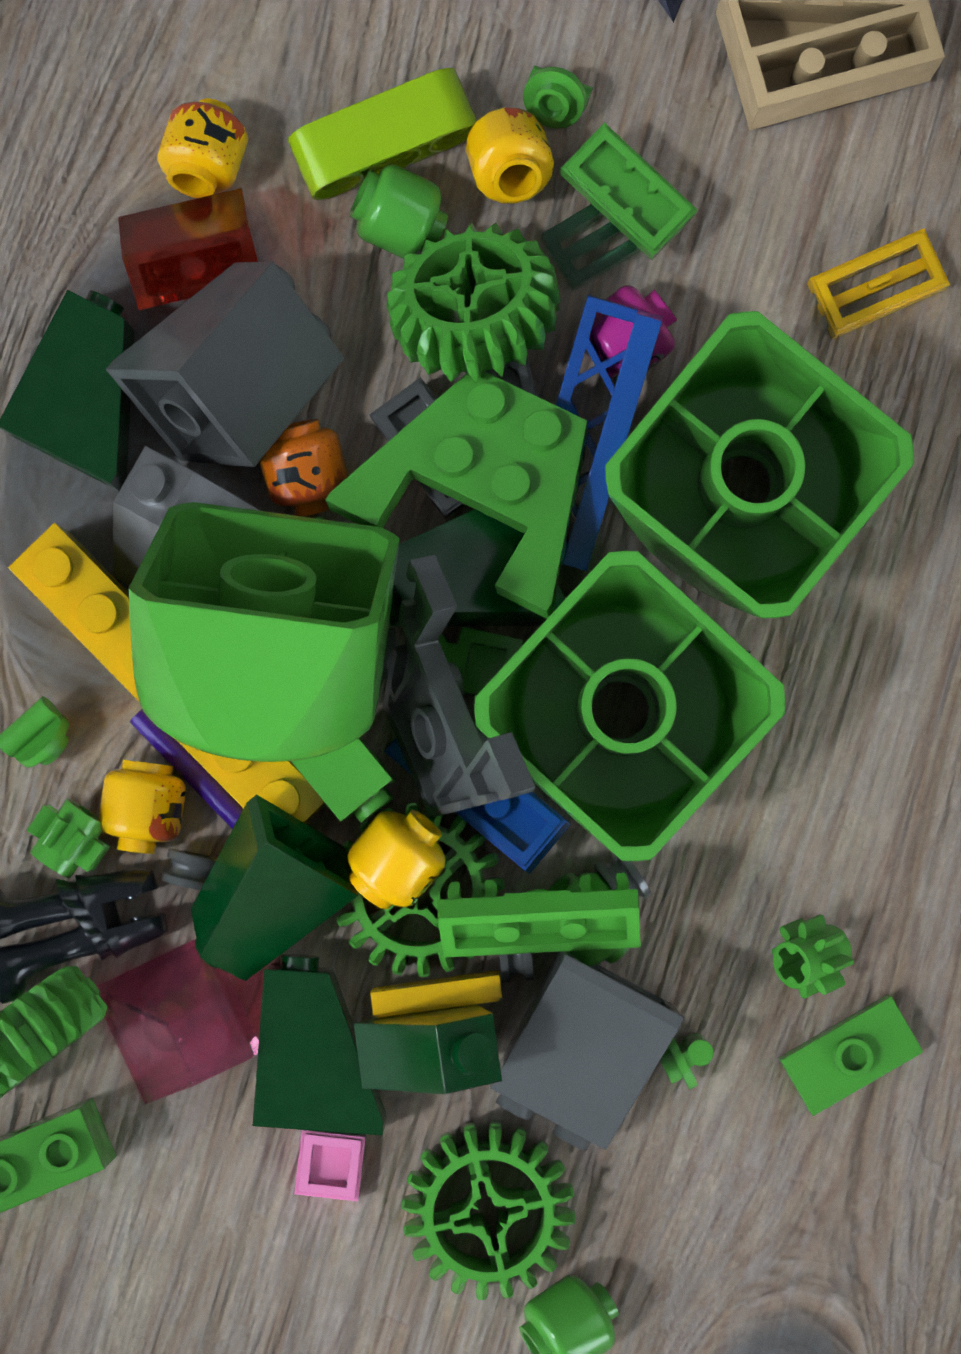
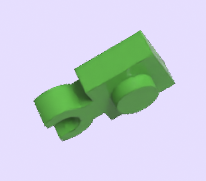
(479, 656)

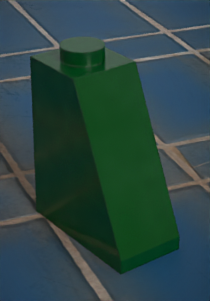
(68, 398)
(472, 558)
(268, 890)
(429, 1051)
(310, 1055)

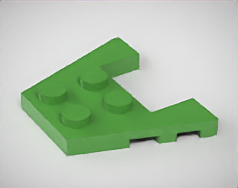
(495, 454)

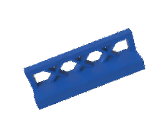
(617, 417)

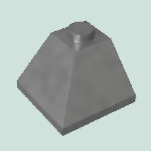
(144, 500)

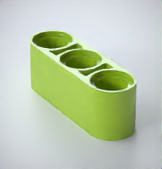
(382, 131)

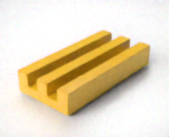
(830, 305)
(436, 994)

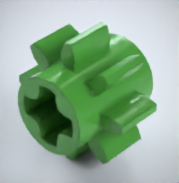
(67, 838)
(812, 956)

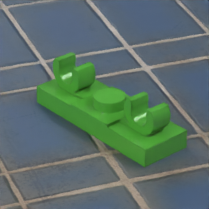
(539, 920)

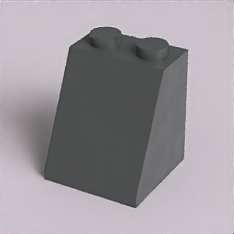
(229, 366)
(584, 1051)

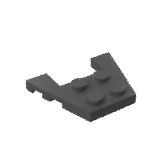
(427, 711)

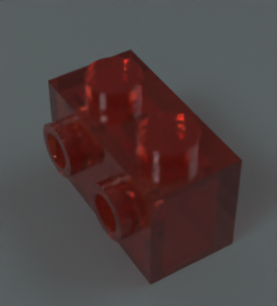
(185, 246)

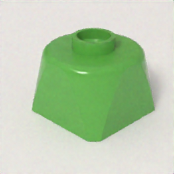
(813, 433)
(261, 630)
(701, 691)

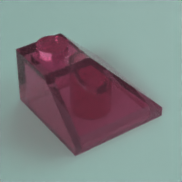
(177, 1022)

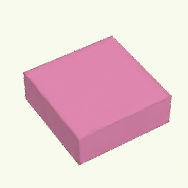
(330, 1165)

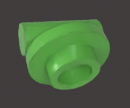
(555, 96)
(36, 735)
(679, 1058)

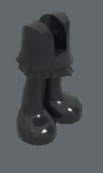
(99, 932)

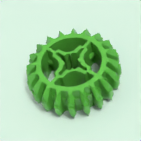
(473, 302)
(376, 924)
(46, 1023)
(501, 1264)

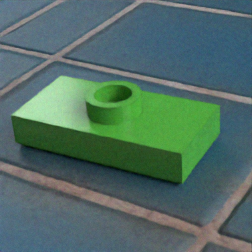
(628, 191)
(850, 1054)

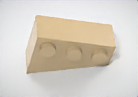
(824, 53)

